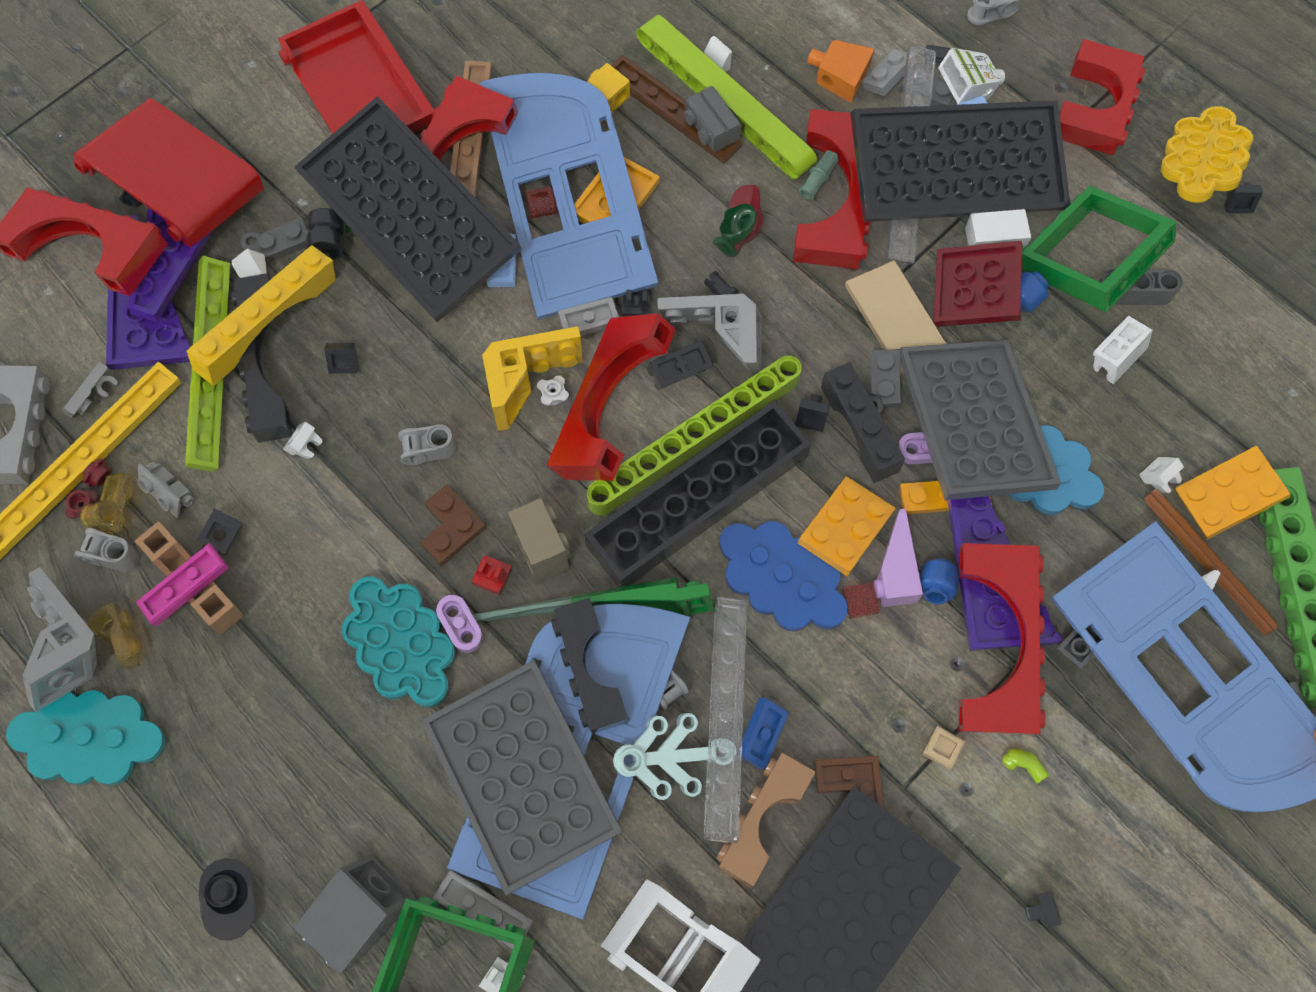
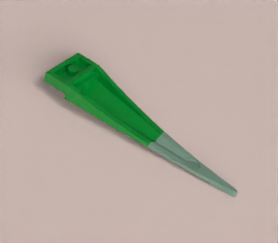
(660, 594)

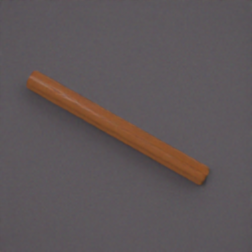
(1210, 562)

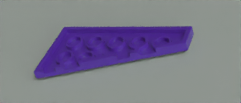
(165, 275)
(140, 341)
(987, 615)

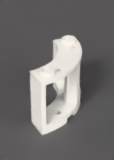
(729, 974)

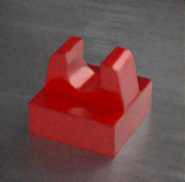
(491, 575)

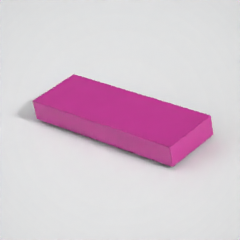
(182, 585)

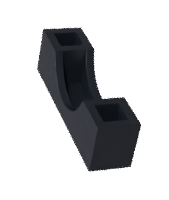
(875, 443)
(578, 628)

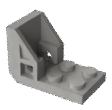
(740, 336)
(57, 667)

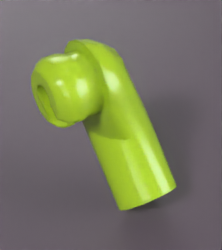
(1025, 759)

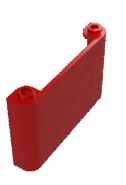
(349, 63)
(171, 170)

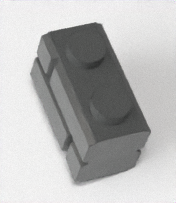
(712, 119)

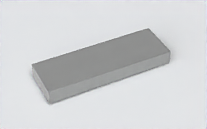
(467, 896)

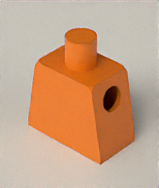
(842, 67)

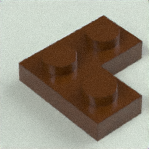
(458, 525)
(846, 773)

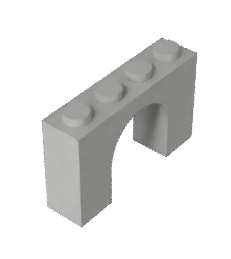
(26, 391)

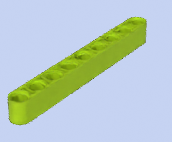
(699, 72)
(702, 423)

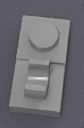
(79, 401)

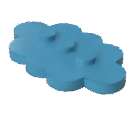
(1078, 485)

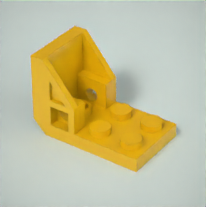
(512, 359)

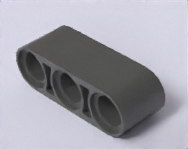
(1151, 287)

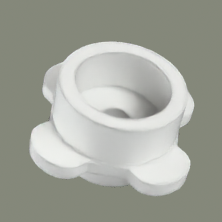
(549, 398)

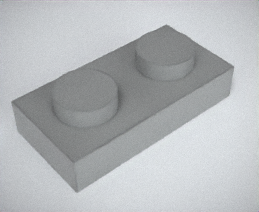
(886, 73)
(589, 316)

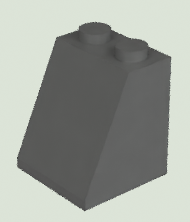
(353, 913)

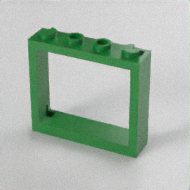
(1105, 294)
(408, 927)

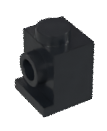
(217, 521)

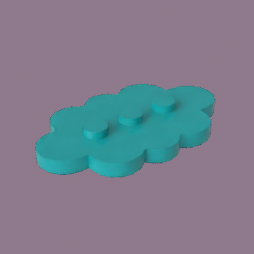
(398, 641)
(86, 738)

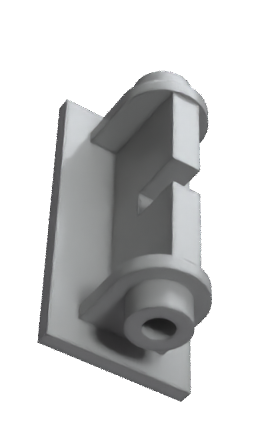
(155, 480)

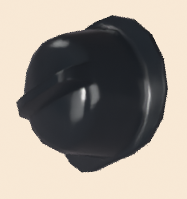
(226, 899)

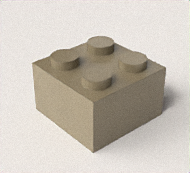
(539, 539)

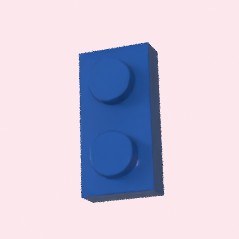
(762, 733)

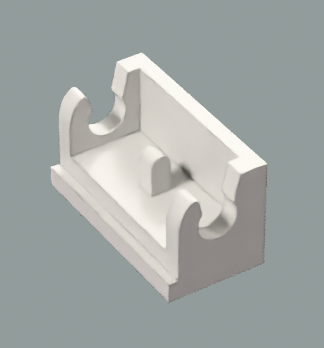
(1122, 348)

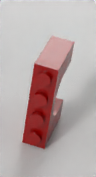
(1119, 74)

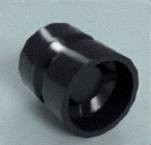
(325, 232)

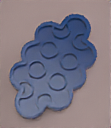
(782, 577)

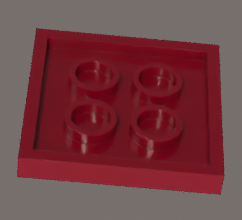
(978, 284)

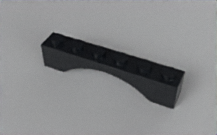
(268, 412)

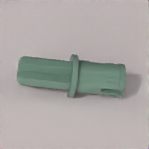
(818, 175)

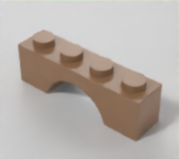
(169, 555)
(784, 785)

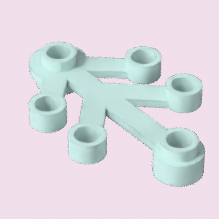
(665, 757)

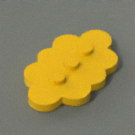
(1207, 154)

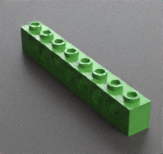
(1293, 600)

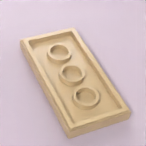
(892, 309)

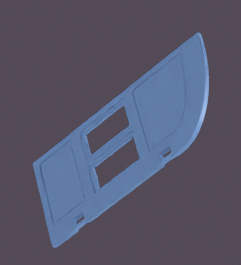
(550, 135)
(629, 654)
(1250, 732)

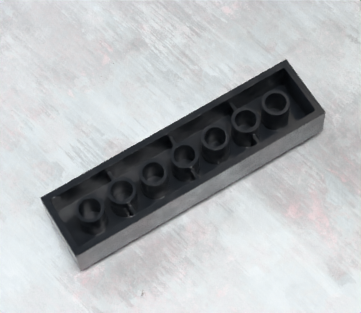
(697, 495)

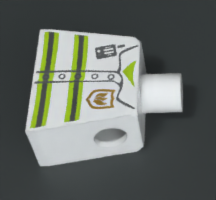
(970, 74)

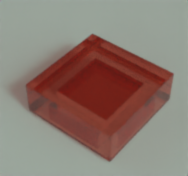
(541, 202)
(861, 600)

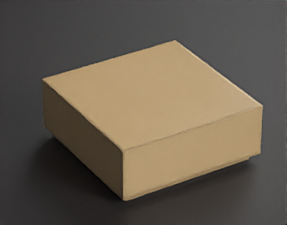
(943, 747)

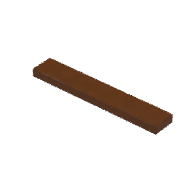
(666, 105)

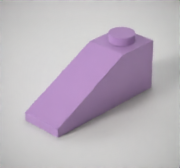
(898, 575)

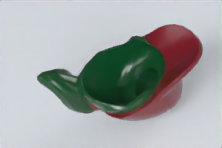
(741, 221)

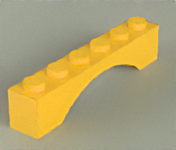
(224, 345)

